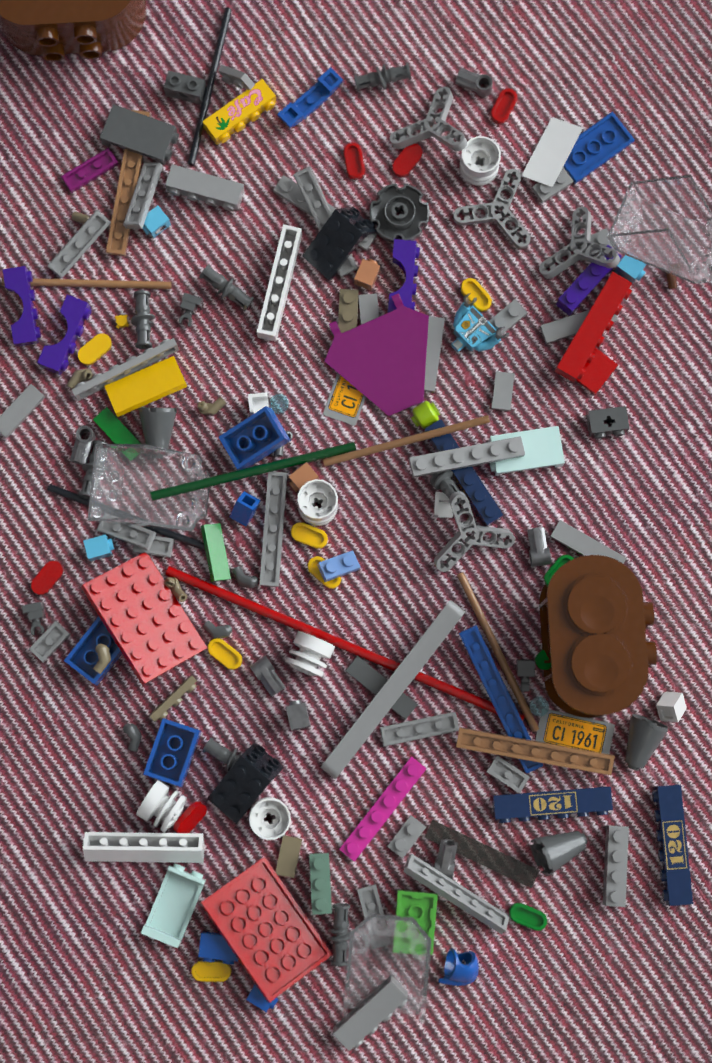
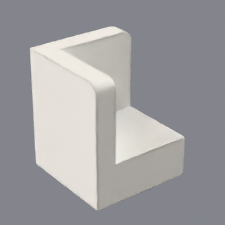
(257, 401)
(442, 506)
(671, 706)

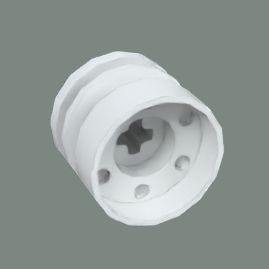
(483, 152)
(320, 492)
(310, 654)
(161, 806)
(279, 824)

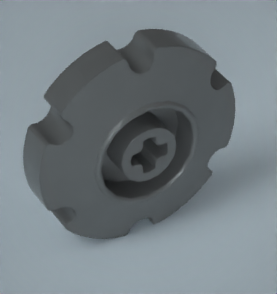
(392, 201)

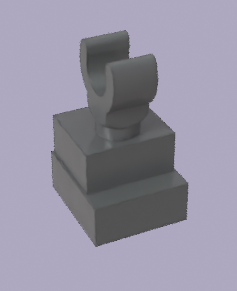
(189, 305)
(35, 612)
(525, 669)

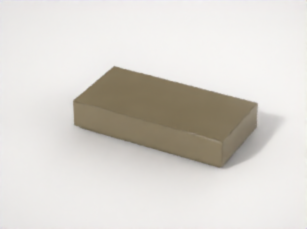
(288, 856)

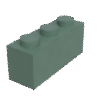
(320, 883)

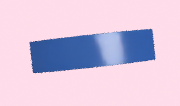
(311, 99)

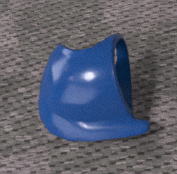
(457, 973)

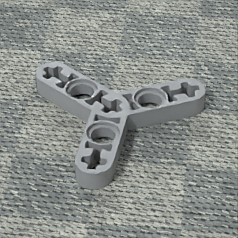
(442, 99)
(499, 203)
(584, 253)
(475, 539)

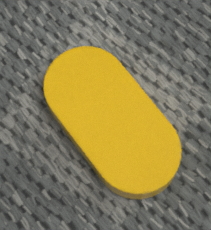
(483, 298)
(94, 349)
(309, 535)
(314, 570)
(225, 654)
(211, 971)

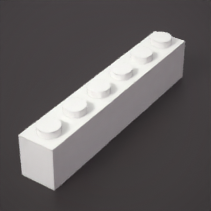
(279, 283)
(143, 847)

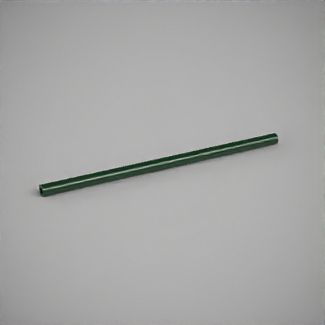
(252, 471)

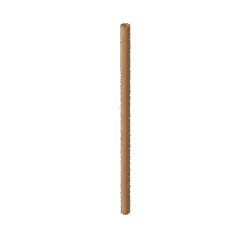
(100, 283)
(406, 440)
(497, 651)

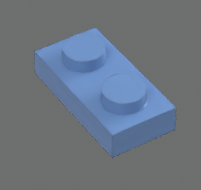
(338, 566)

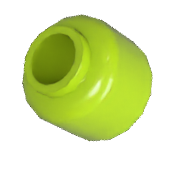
(425, 414)

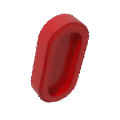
(503, 106)
(407, 160)
(354, 161)
(47, 577)
(190, 818)

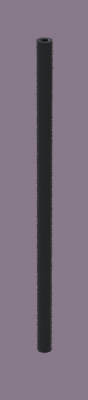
(209, 86)
(166, 532)

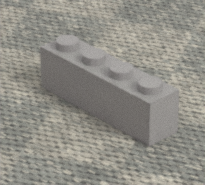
(204, 188)
(615, 866)
(370, 1013)

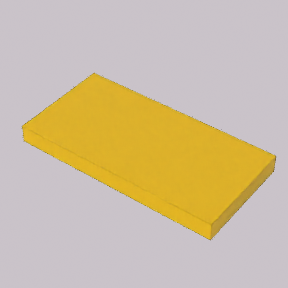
(145, 386)

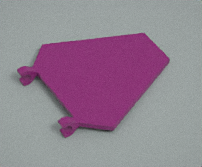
(384, 357)

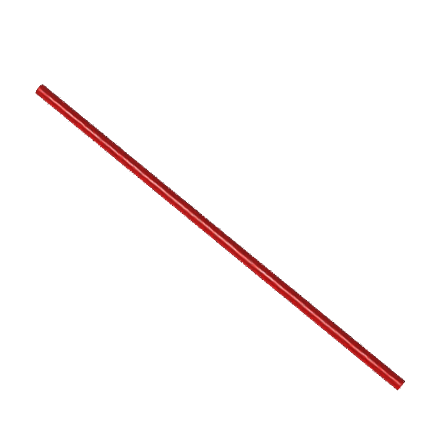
(329, 638)

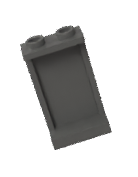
(139, 134)

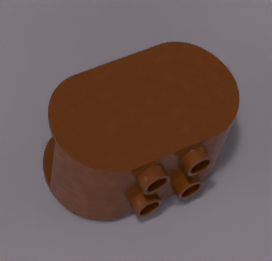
(71, 26)
(595, 636)

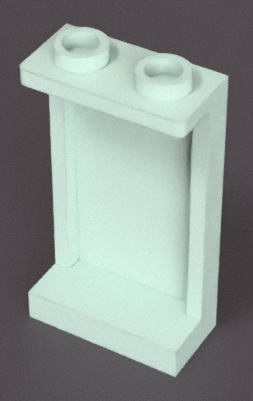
(541, 450)
(174, 905)

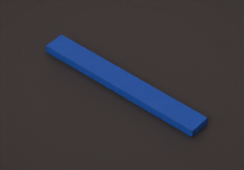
(496, 689)

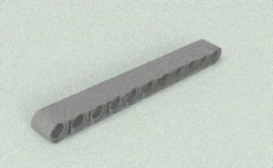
(392, 689)

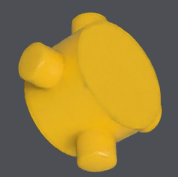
(122, 321)

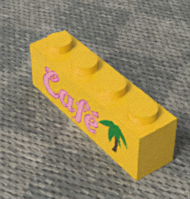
(239, 112)

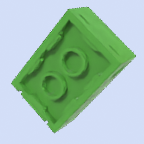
(421, 907)

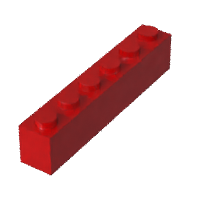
(593, 327)

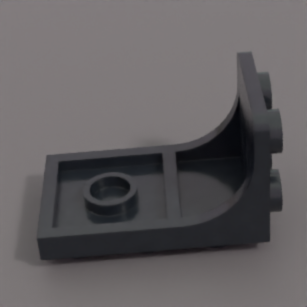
(337, 240)
(245, 782)

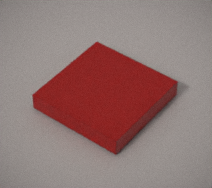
(597, 371)

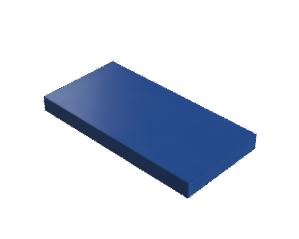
(597, 147)

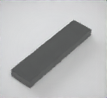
(375, 681)

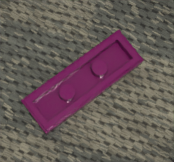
(89, 170)

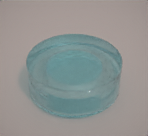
(279, 403)
(539, 706)

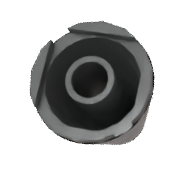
(157, 425)
(643, 740)
(557, 850)

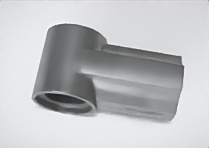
(473, 81)
(82, 447)
(538, 552)
(265, 672)
(446, 857)

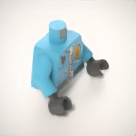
(474, 329)

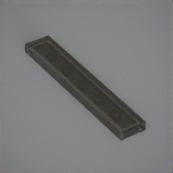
(484, 854)

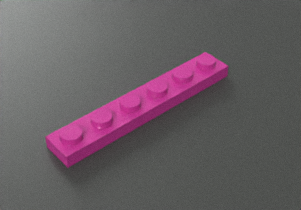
(382, 809)

